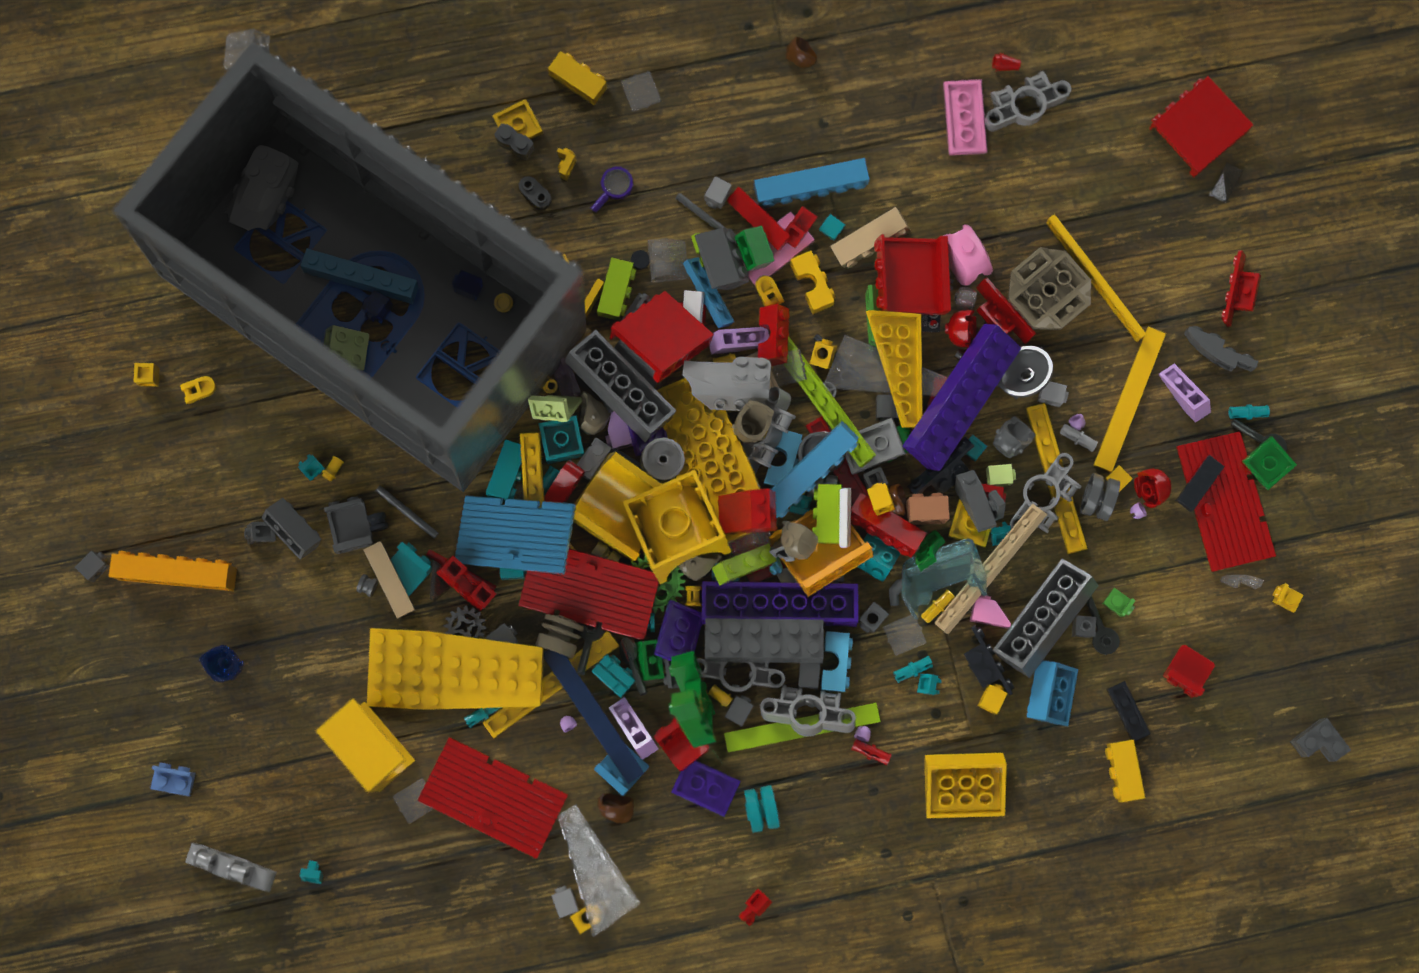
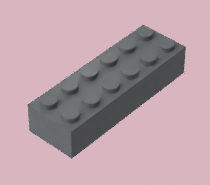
(620, 385)
(1045, 617)
(764, 640)

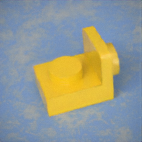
(566, 165)
(1287, 597)

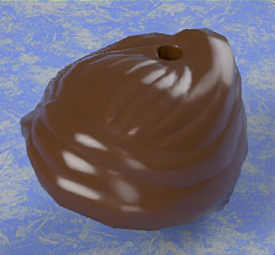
(801, 53)
(899, 499)
(616, 807)

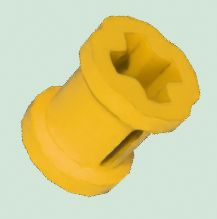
(693, 596)

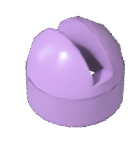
(1077, 421)
(1138, 510)
(567, 723)
(863, 733)

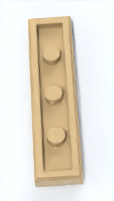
(389, 579)

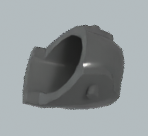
(1013, 437)

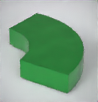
(927, 553)

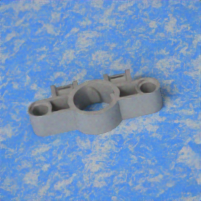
(1036, 87)
(764, 451)
(1056, 477)
(759, 675)
(791, 699)
(231, 867)

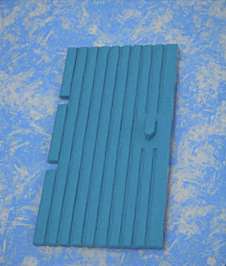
(515, 534)

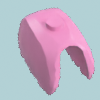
(967, 256)

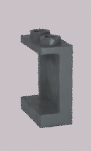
(349, 525)

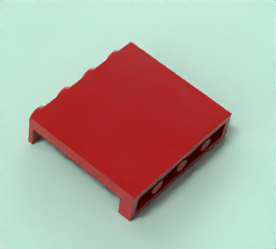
(1201, 124)
(913, 275)
(663, 334)

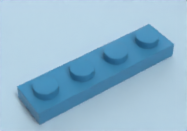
(712, 298)

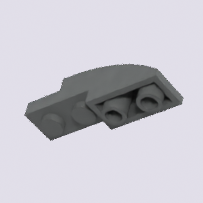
(1212, 348)

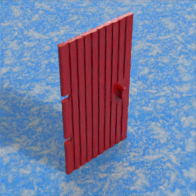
(1230, 507)
(595, 592)
(492, 798)

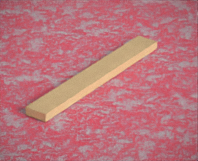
(992, 567)

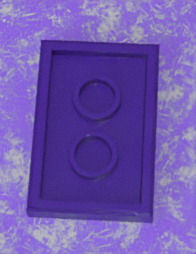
(678, 631)
(706, 787)

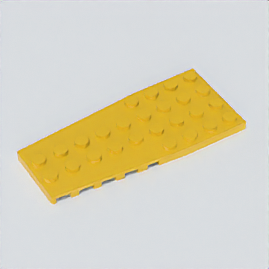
(708, 446)
(451, 671)

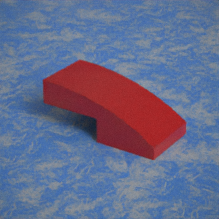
(800, 226)

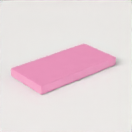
(965, 117)
(784, 255)

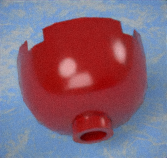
(962, 328)
(1153, 487)

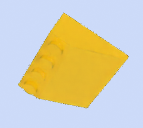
(965, 785)

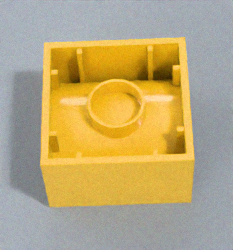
(602, 508)
(675, 524)
(365, 746)

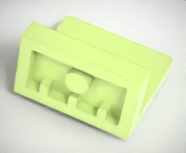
(348, 345)
(553, 407)

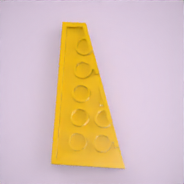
(900, 352)

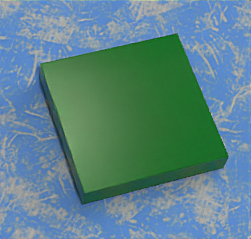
(1269, 463)

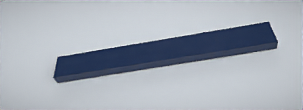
(594, 715)

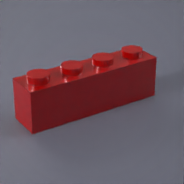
(888, 527)

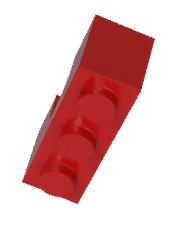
(775, 319)
(473, 591)

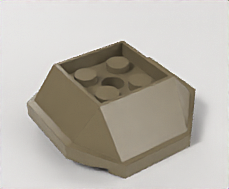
(1061, 274)

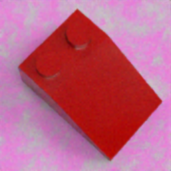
(748, 511)

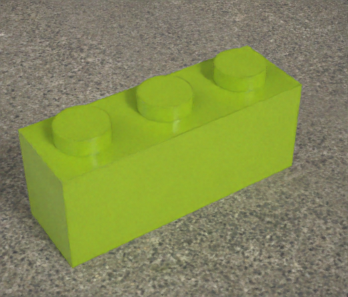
(616, 289)
(827, 513)
(743, 564)

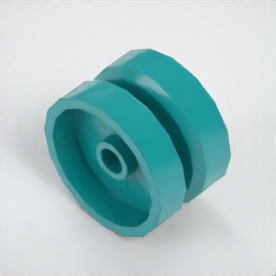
(762, 808)

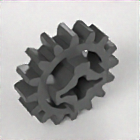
(461, 619)

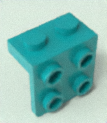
(882, 560)
(410, 567)

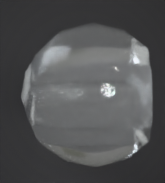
(965, 298)

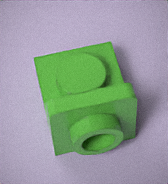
(1119, 603)

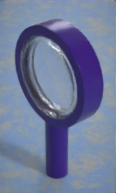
(616, 184)

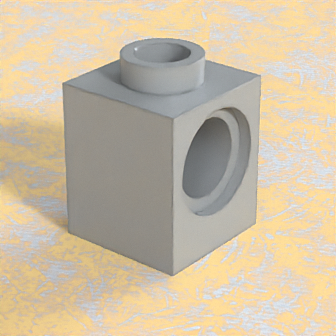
(717, 193)
(1053, 394)
(565, 901)

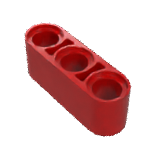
(564, 483)

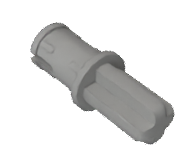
(1078, 437)

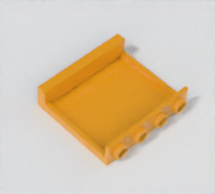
(827, 561)

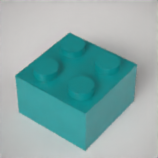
(561, 440)

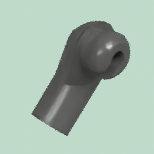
(894, 592)

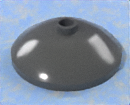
(1031, 363)

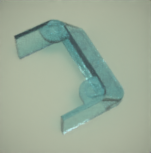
(953, 565)

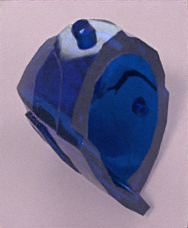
(221, 663)

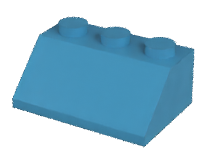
(1052, 693)

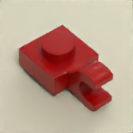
(756, 906)

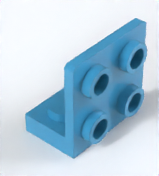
(612, 775)

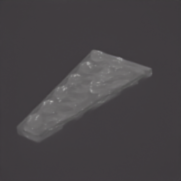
(861, 369)
(598, 878)

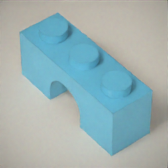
(789, 446)
(838, 644)

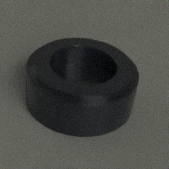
(640, 259)

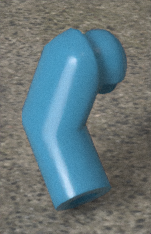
(776, 567)

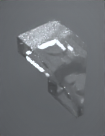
(1235, 580)

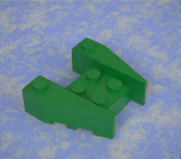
(692, 704)

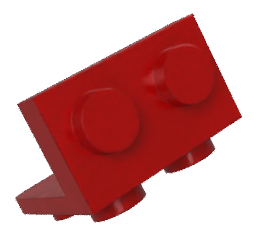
(1189, 671)
(677, 745)

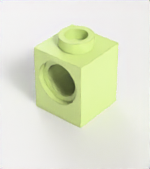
(1000, 475)

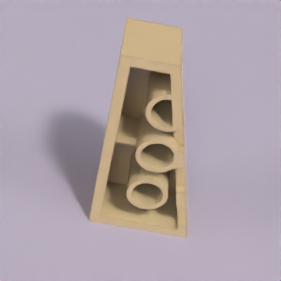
(861, 242)

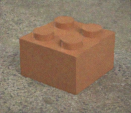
(927, 510)

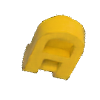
(765, 286)
(204, 385)

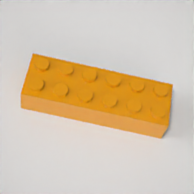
(172, 571)

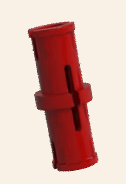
(871, 752)

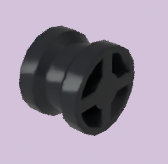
(377, 522)

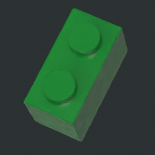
(754, 248)
(648, 663)

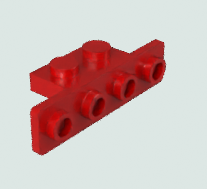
(1242, 290)
(1001, 312)

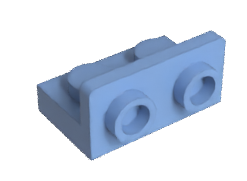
(172, 780)

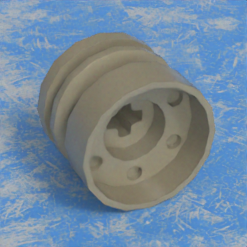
(559, 635)

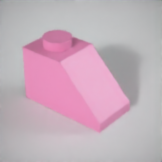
(989, 613)

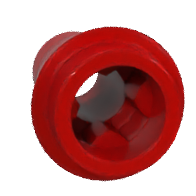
(1005, 63)

